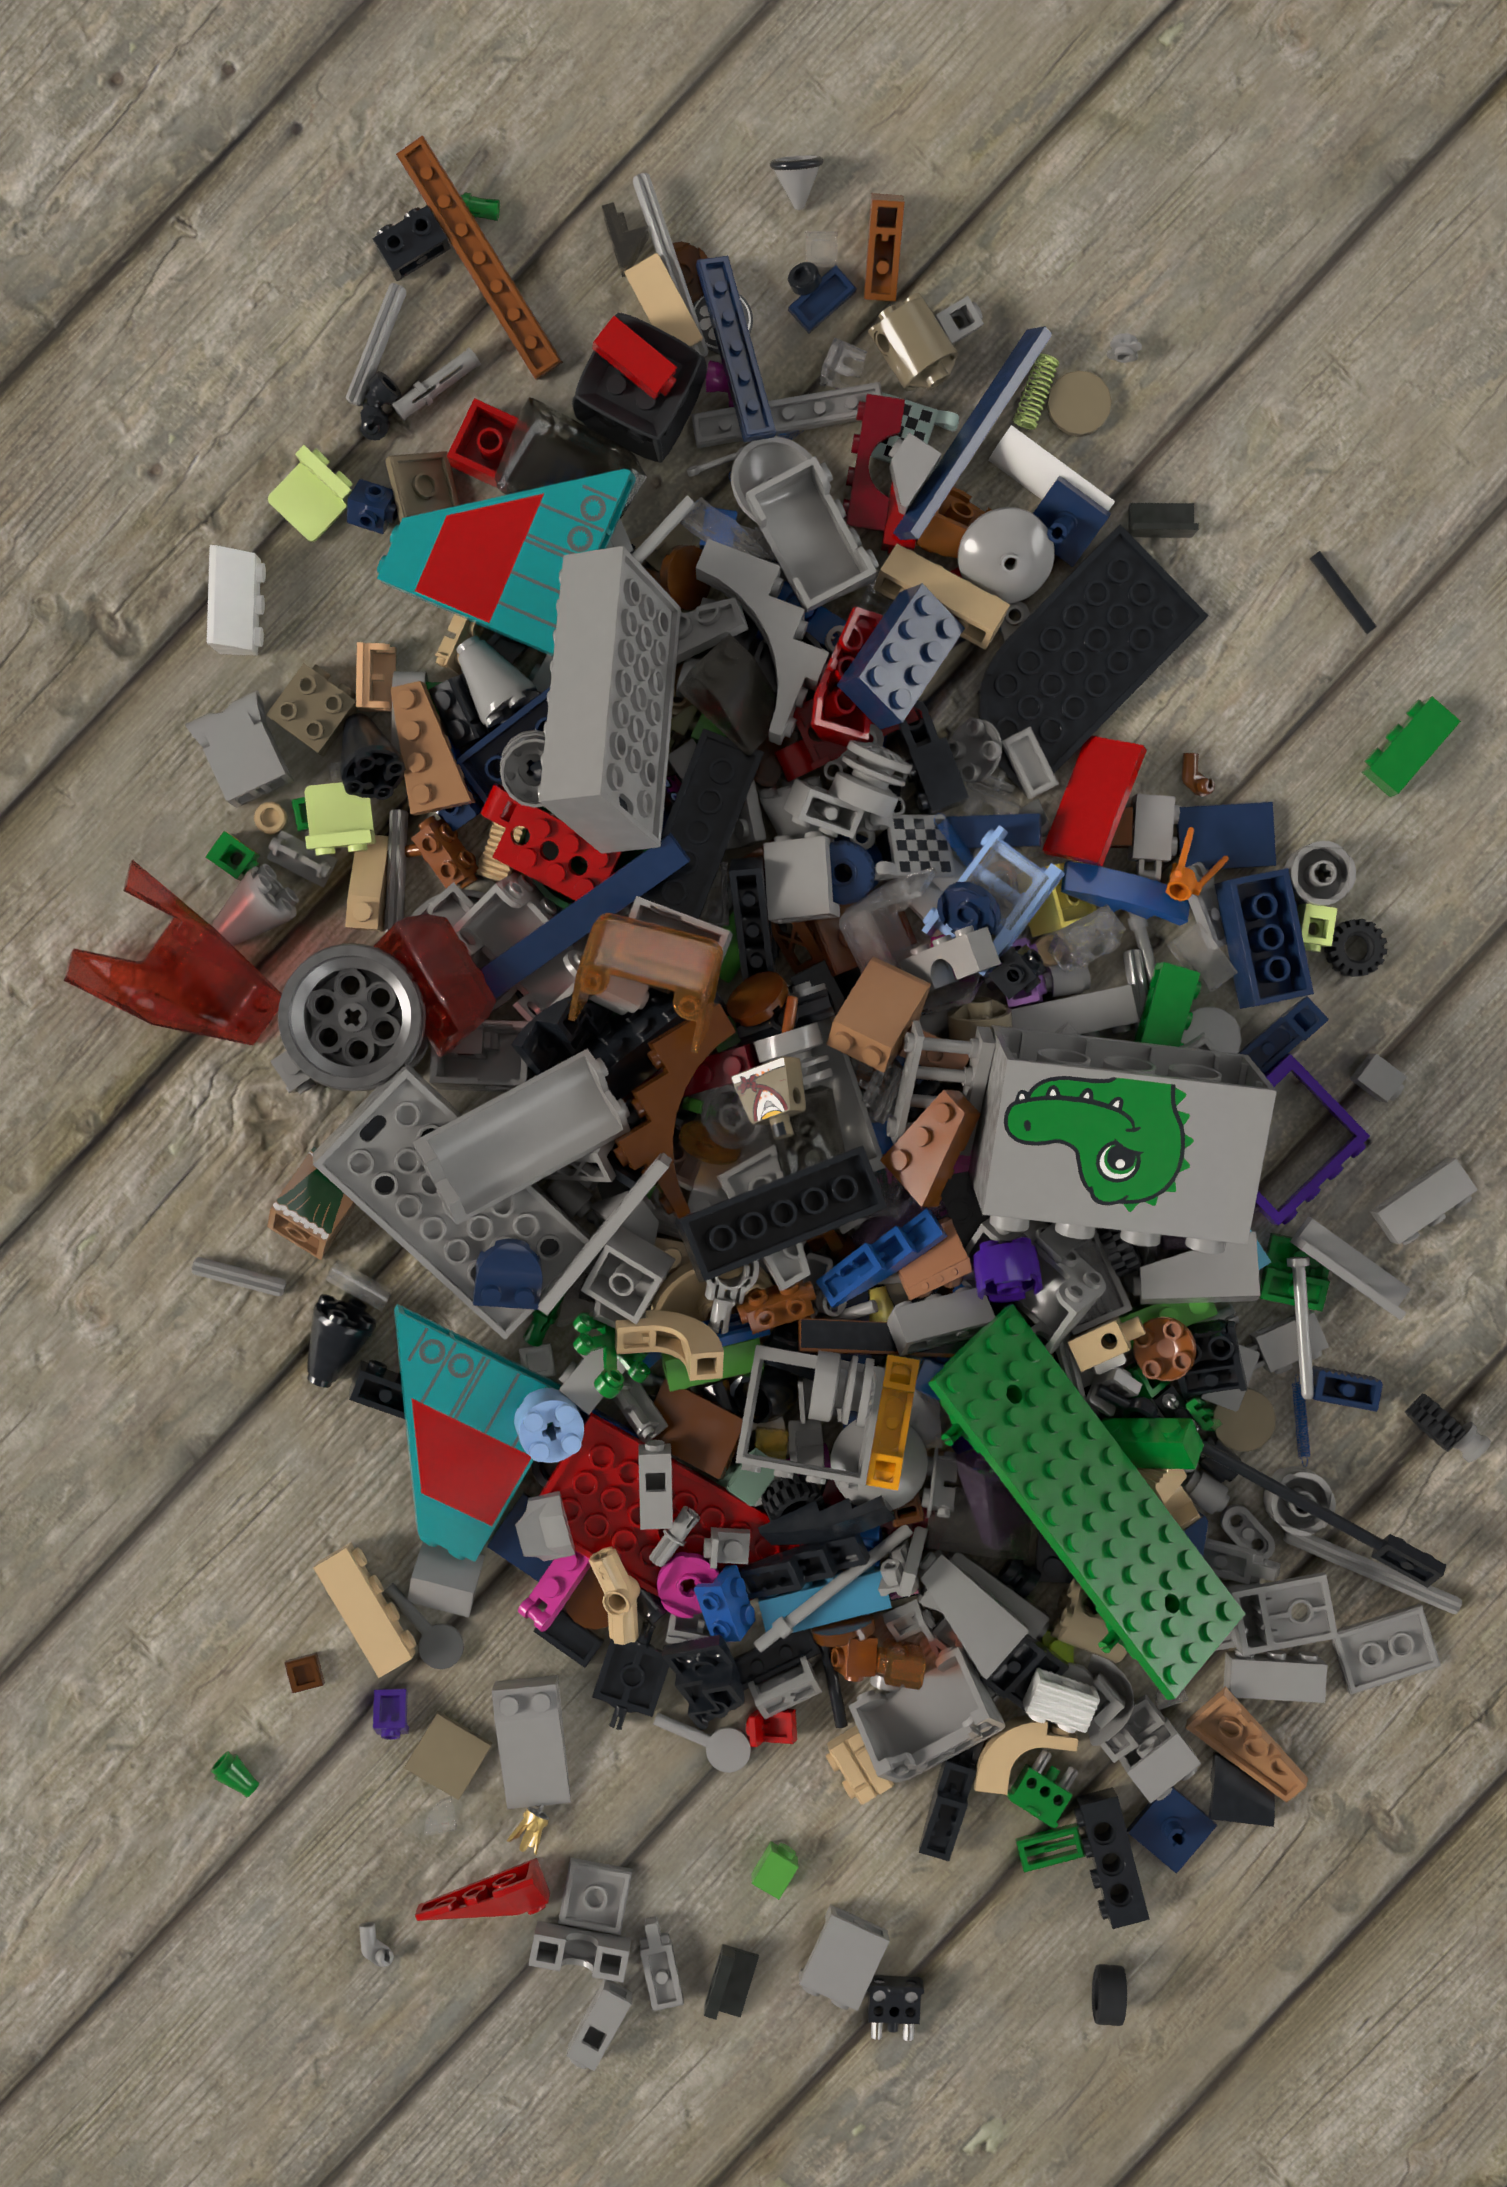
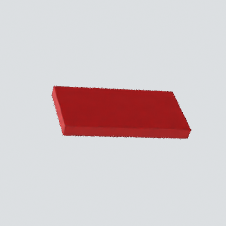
(1094, 800)

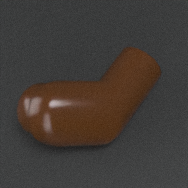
(1193, 778)

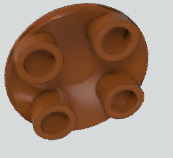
(1165, 1349)

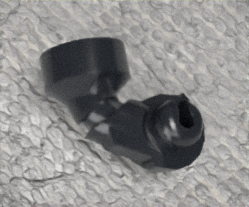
(373, 418)

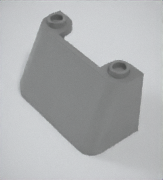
(924, 1727)

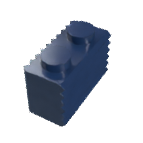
(1346, 1388)

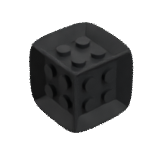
(627, 414)

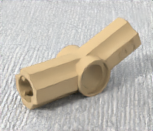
(620, 1595)

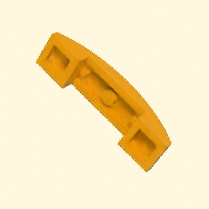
(892, 1422)

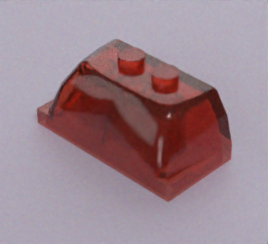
(450, 982)

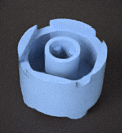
(549, 1443)

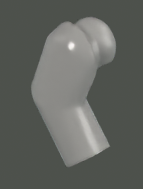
(373, 1948)

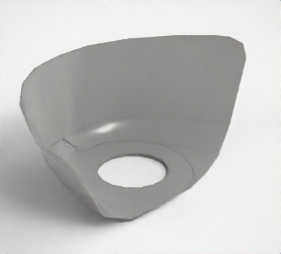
(1120, 1682)

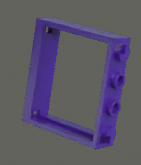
(1331, 1167)

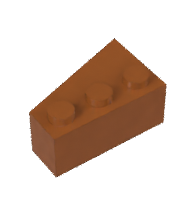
(930, 1147)

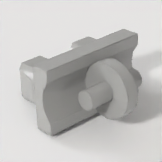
(893, 1570)

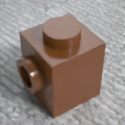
(856, 1659)

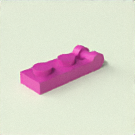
(554, 1589)

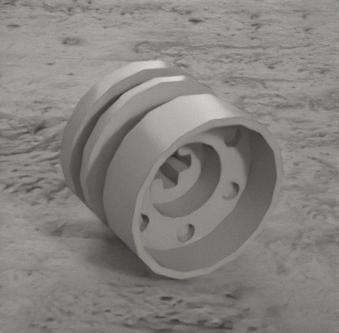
(514, 767)
(870, 778)
(796, 1044)
(842, 1389)

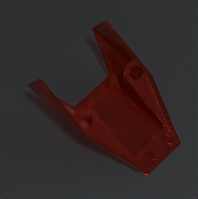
(188, 978)

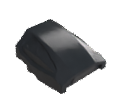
(1217, 1360)

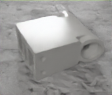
(241, 750)

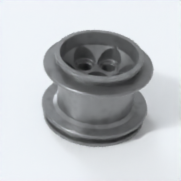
(304, 1024)

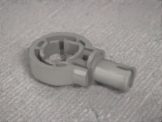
(725, 1300)

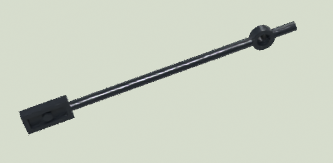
(1389, 1551)

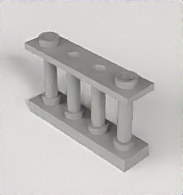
(972, 1077)

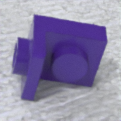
(390, 1713)

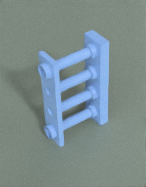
(1004, 936)

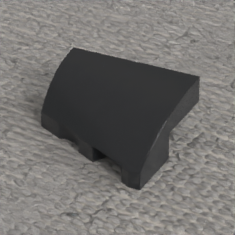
(1238, 1795)

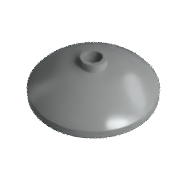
(761, 462)
(1005, 535)
(913, 1473)

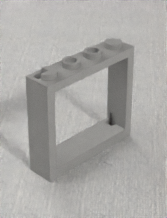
(787, 1468)

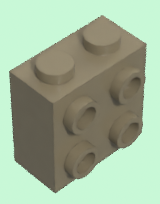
(313, 708)

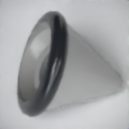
(797, 176)

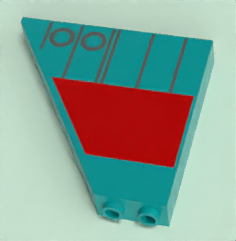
(505, 553)
(460, 1432)

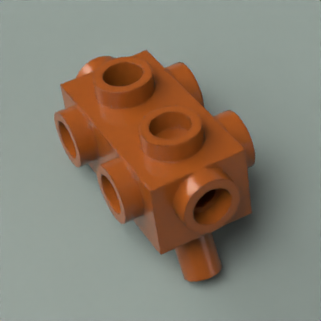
(443, 853)
(772, 1307)

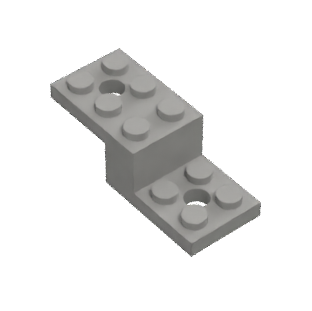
(1269, 1618)

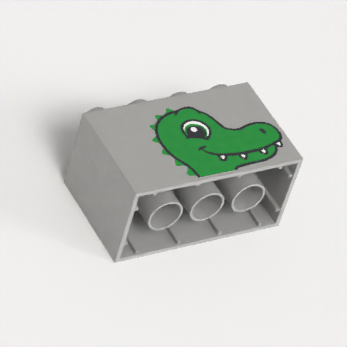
(1121, 1139)

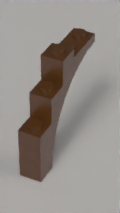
(660, 1100)

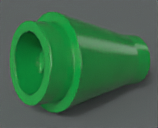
(234, 1774)

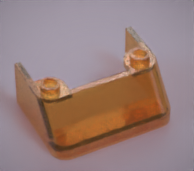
(653, 957)

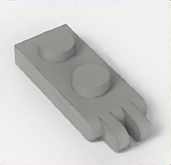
(1206, 906)

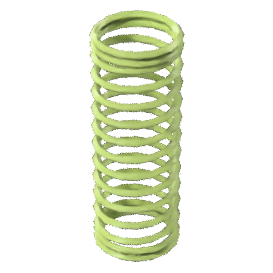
(1021, 420)

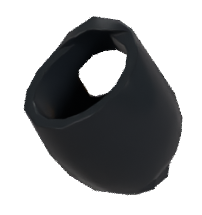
(775, 1396)

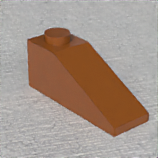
(884, 246)

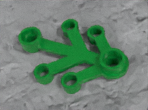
(610, 1379)

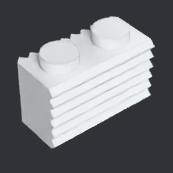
(1060, 1701)

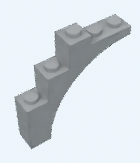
(779, 622)

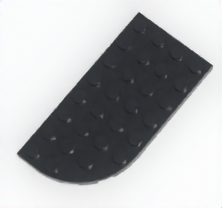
(1086, 649)

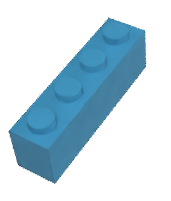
(853, 1600)

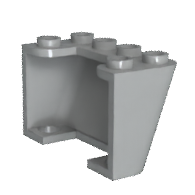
(811, 535)
(505, 917)
(1067, 1286)

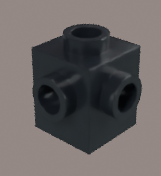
(1018, 971)

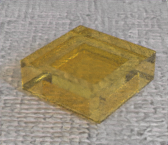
(772, 1441)

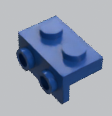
(726, 1605)

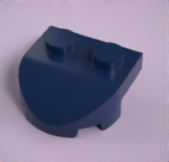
(508, 1276)

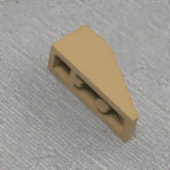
(368, 887)

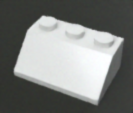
(235, 601)

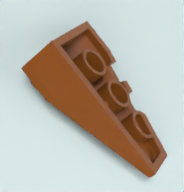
(949, 525)

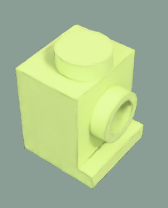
(1323, 919)

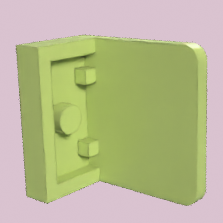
(311, 494)
(337, 819)

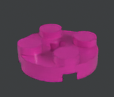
(669, 1585)

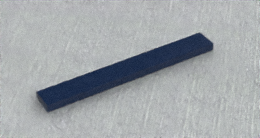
(972, 433)
(578, 917)

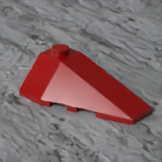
(834, 713)
(502, 1894)

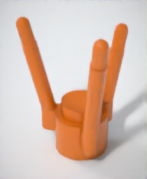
(1183, 879)

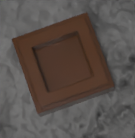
(304, 1672)

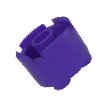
(1007, 1270)

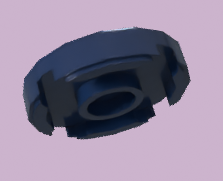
(968, 905)

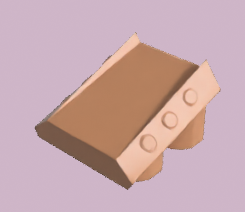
(938, 1267)

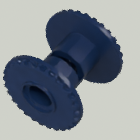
(852, 887)

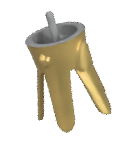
(533, 1822)

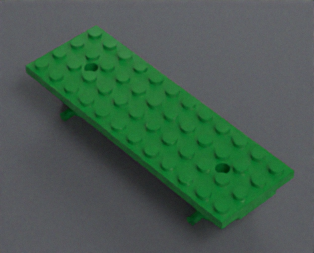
(1087, 1501)

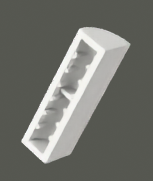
(1037, 468)

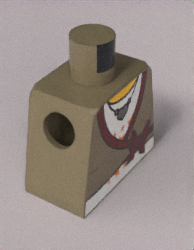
(772, 1094)

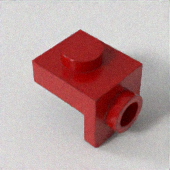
(775, 1729)

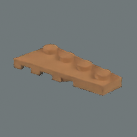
(431, 771)
(1243, 1741)

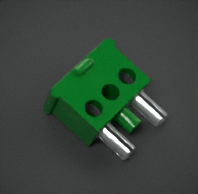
(1041, 1803)

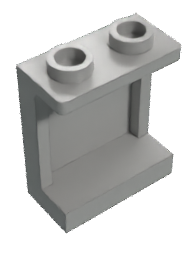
(799, 879)
(844, 1959)

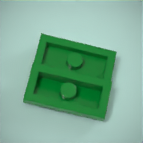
(1278, 1278)

